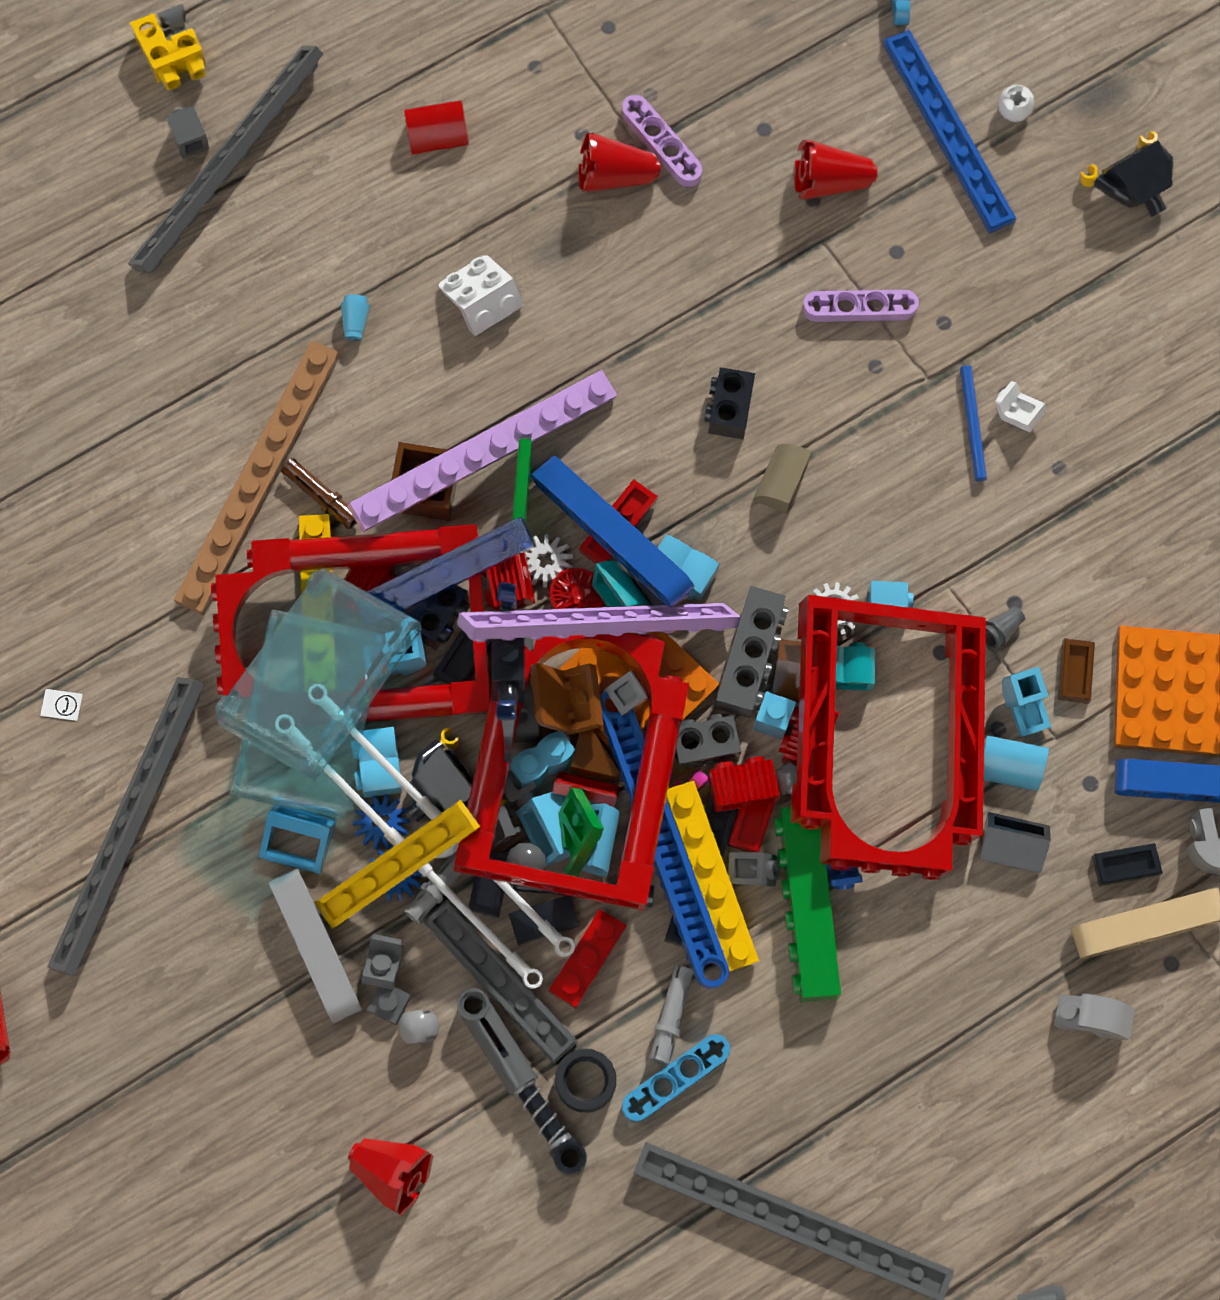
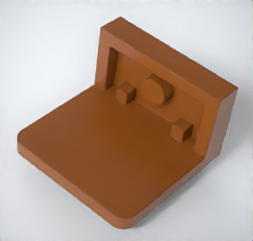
(566, 698)

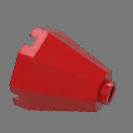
(391, 1171)

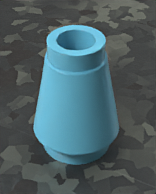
(354, 316)

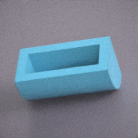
(1014, 763)
(542, 825)
(600, 857)

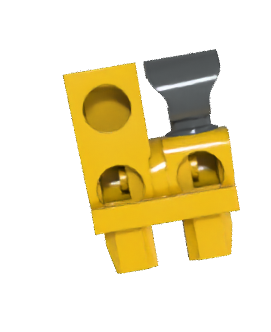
(170, 56)

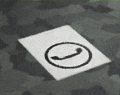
(61, 704)

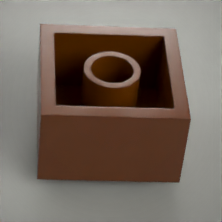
(411, 456)

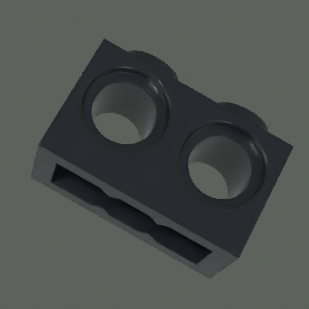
(733, 403)
(444, 615)

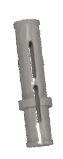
(430, 893)
(673, 1008)

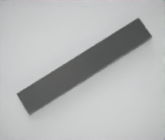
(500, 982)

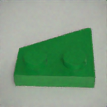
(579, 829)

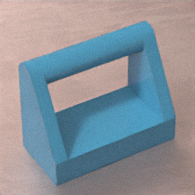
(302, 823)

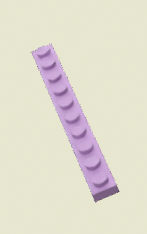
(480, 451)
(593, 621)

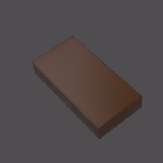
(1076, 671)

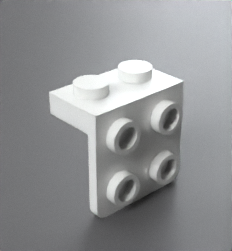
(482, 293)

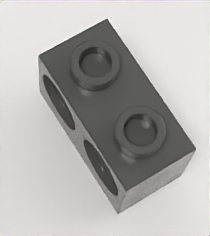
(708, 750)

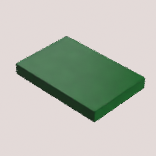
(523, 477)

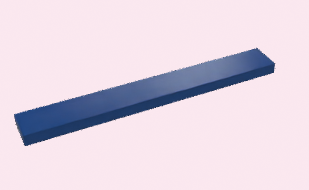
(949, 131)

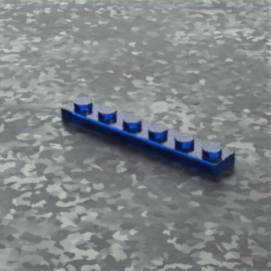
(456, 566)

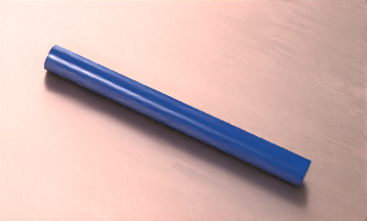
(973, 423)

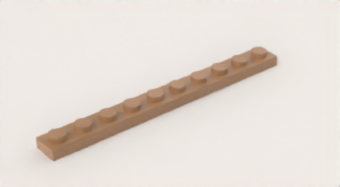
(257, 476)

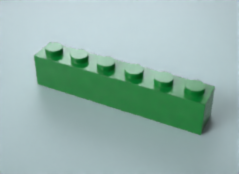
(808, 911)

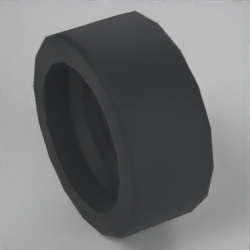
(567, 1063)

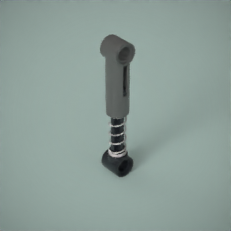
(519, 1078)

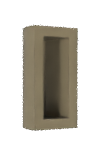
(782, 477)

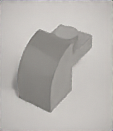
(1206, 851)
(1096, 1015)

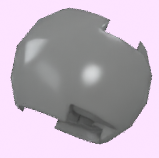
(418, 1026)

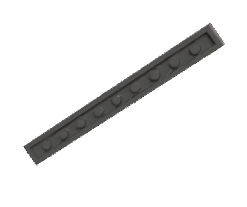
(221, 165)
(125, 826)
(793, 1222)

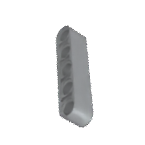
(315, 946)

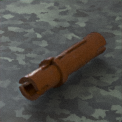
(330, 502)

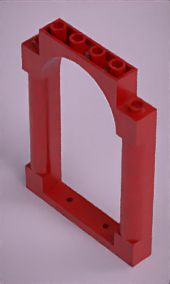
(286, 556)
(813, 792)
(649, 799)

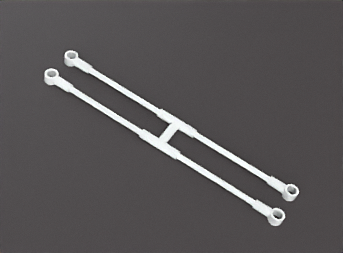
(431, 811)

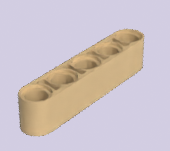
(1147, 924)

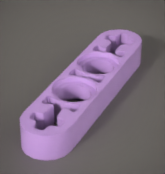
(658, 143)
(859, 300)

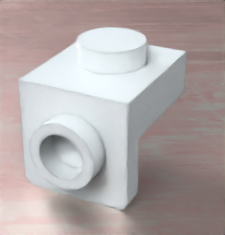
(1019, 408)

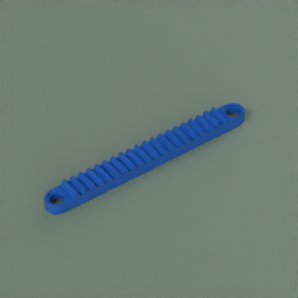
(671, 859)

